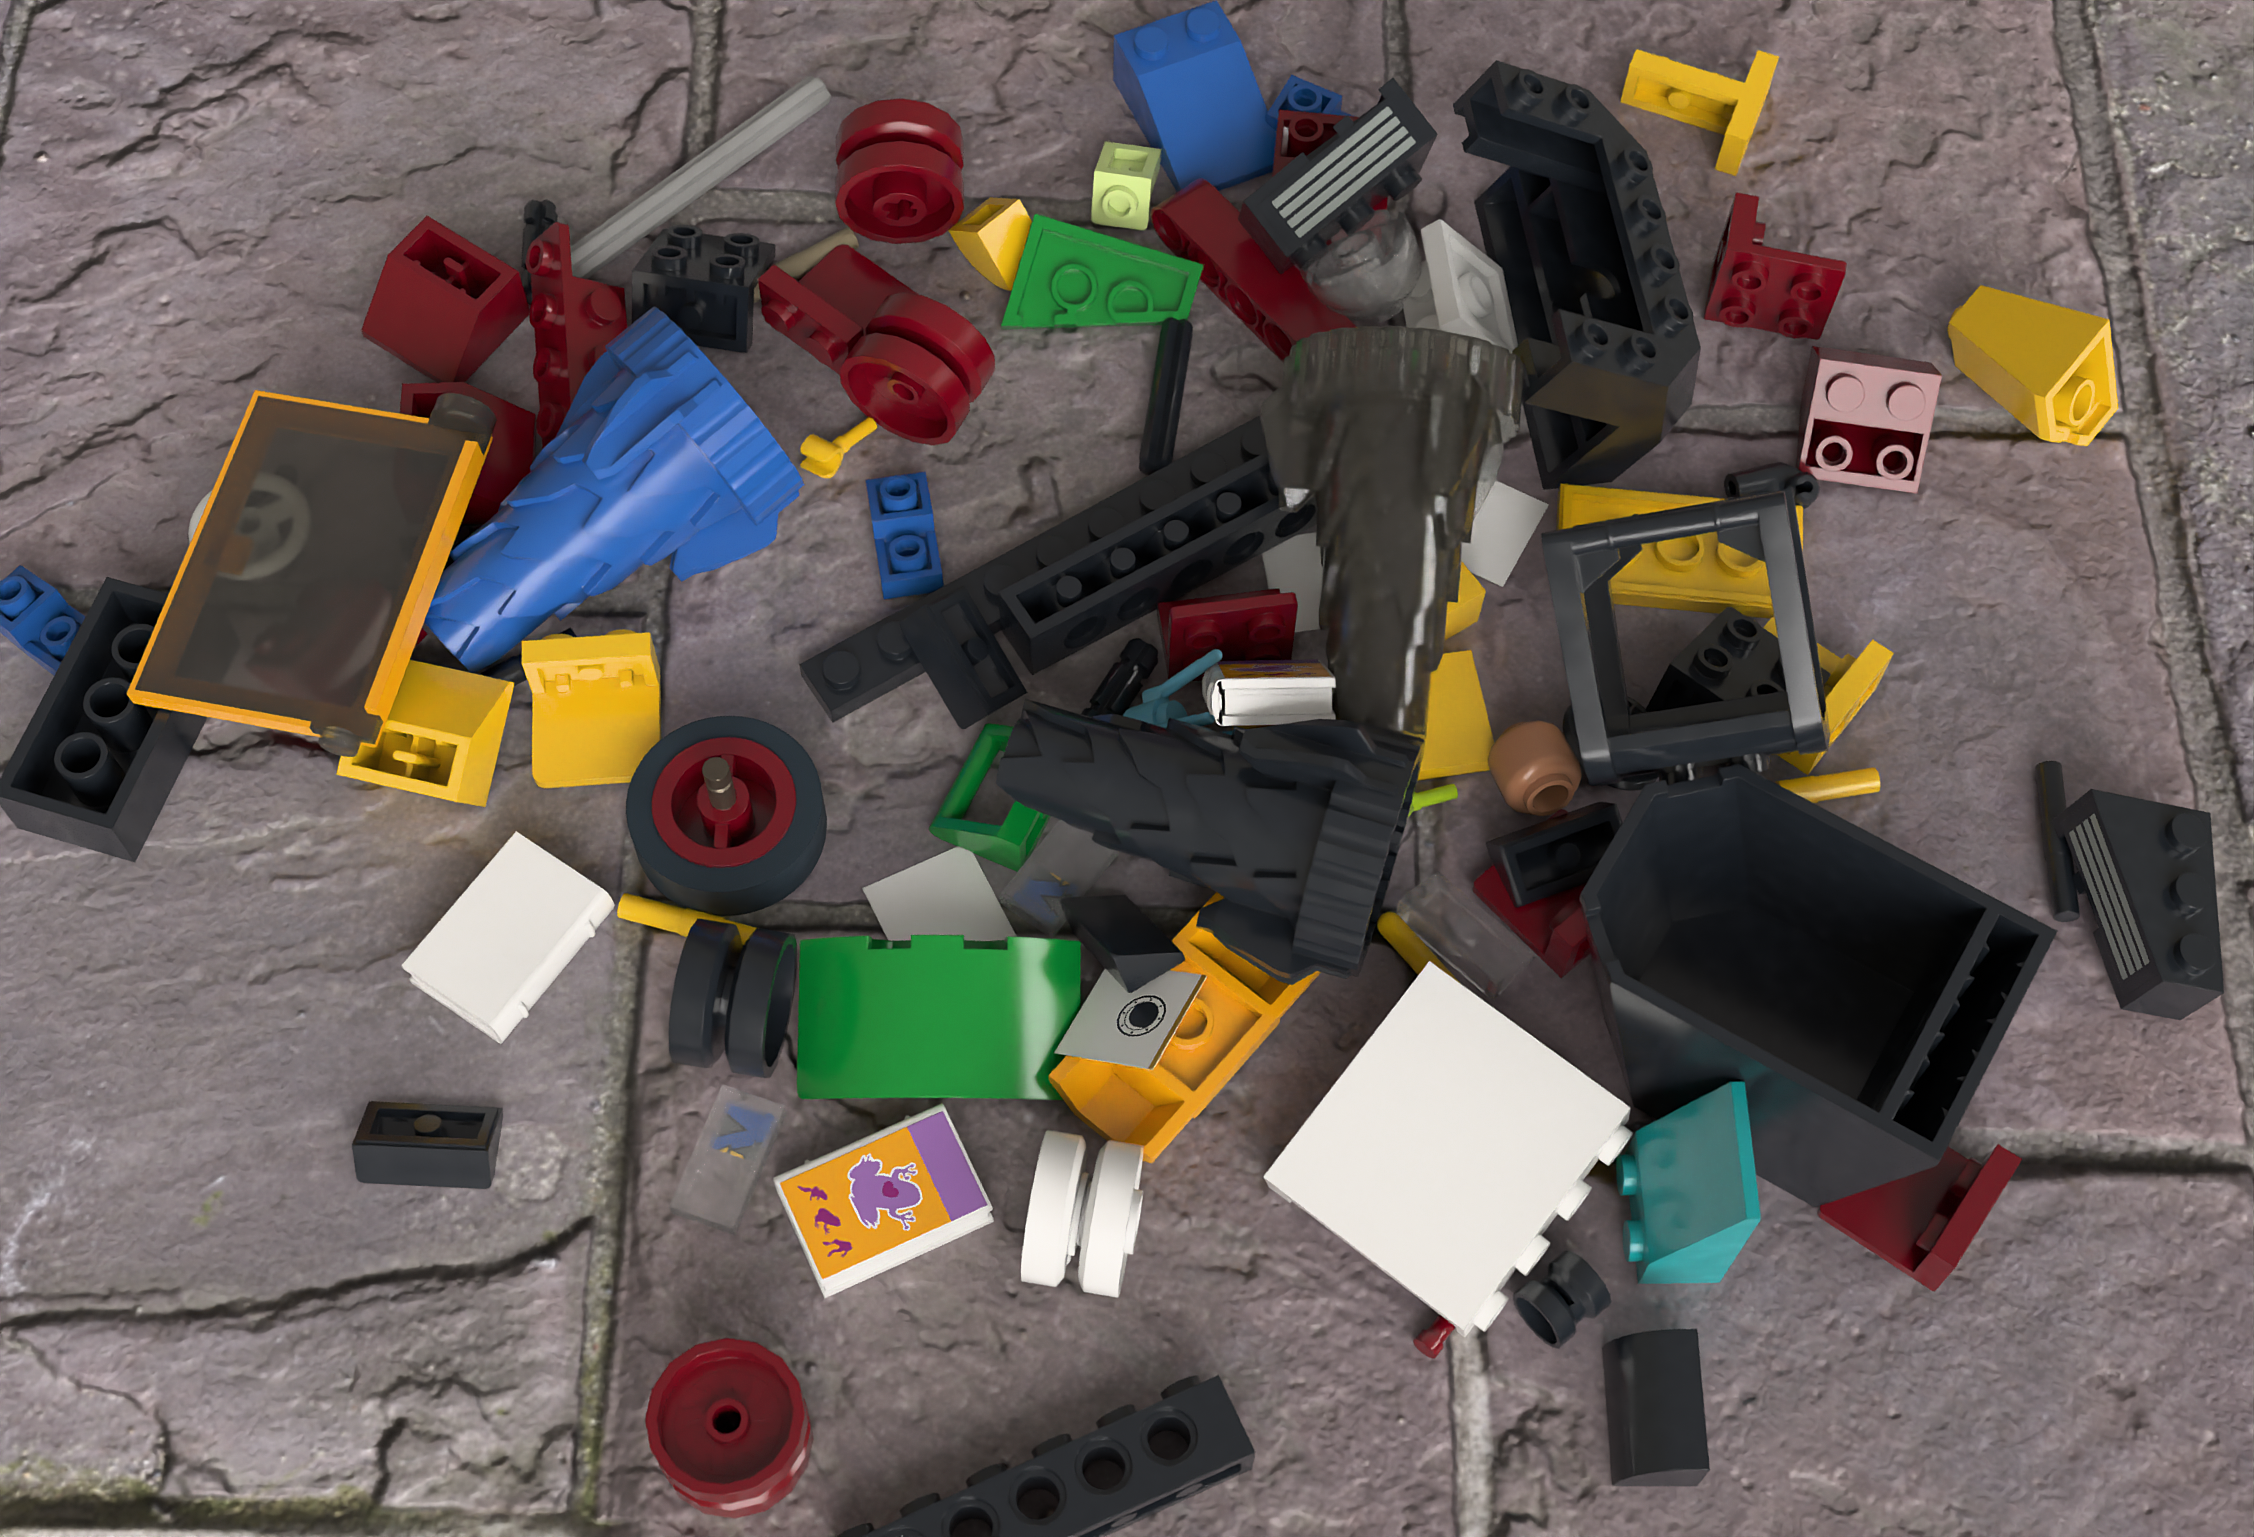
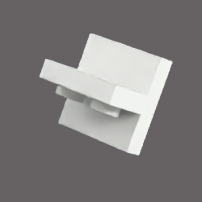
(1460, 290)

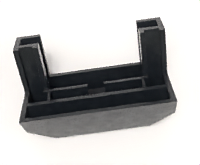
(1584, 274)

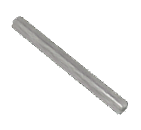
(697, 176)

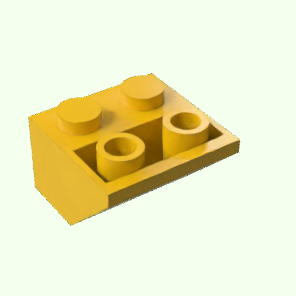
(438, 735)

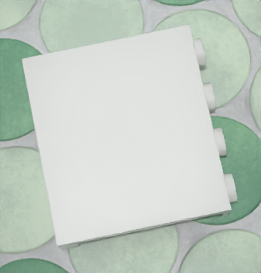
(1451, 1149)

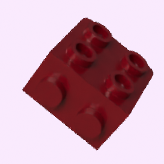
(829, 304)

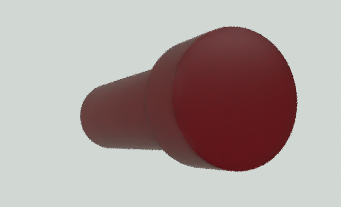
(1431, 1340)

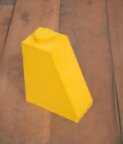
(2038, 362)

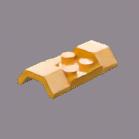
(1214, 1039)

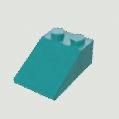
(1690, 1190)

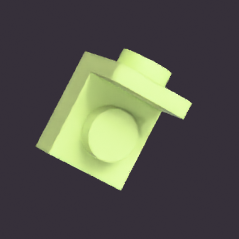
(1124, 185)

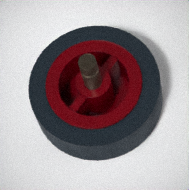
(727, 815)

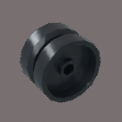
(732, 998)

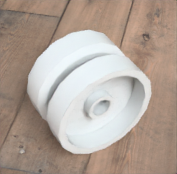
(1075, 1212)

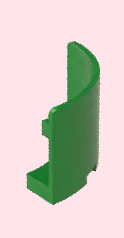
(934, 1016)

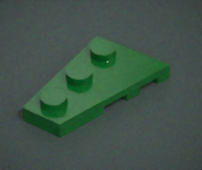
(1096, 281)

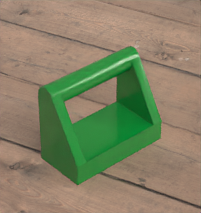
(1005, 844)

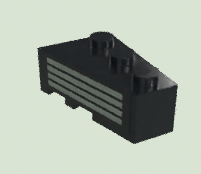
(1340, 181)
(2151, 897)

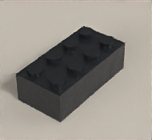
(91, 758)

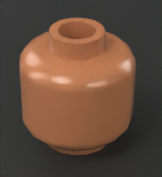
(1534, 768)

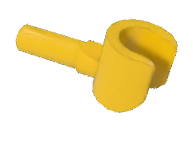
(825, 456)

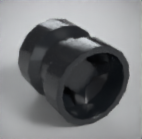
(1562, 1299)

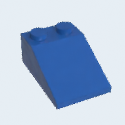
(1196, 97)

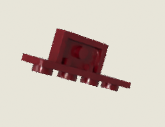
(570, 324)

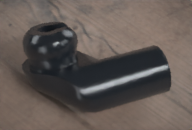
(1773, 478)

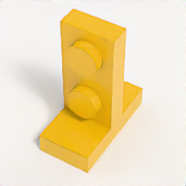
(1702, 98)

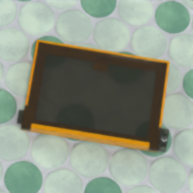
(315, 566)

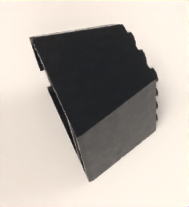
(1812, 965)

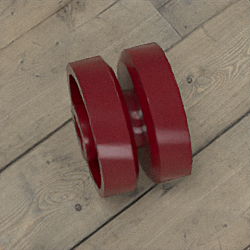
(899, 171)
(917, 368)
(720, 1386)

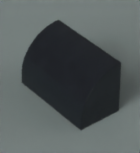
(1655, 1409)

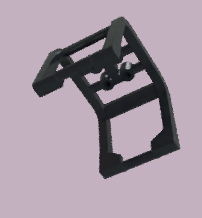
(1688, 737)

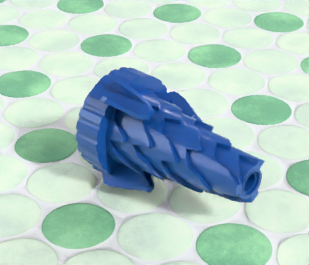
(642, 469)

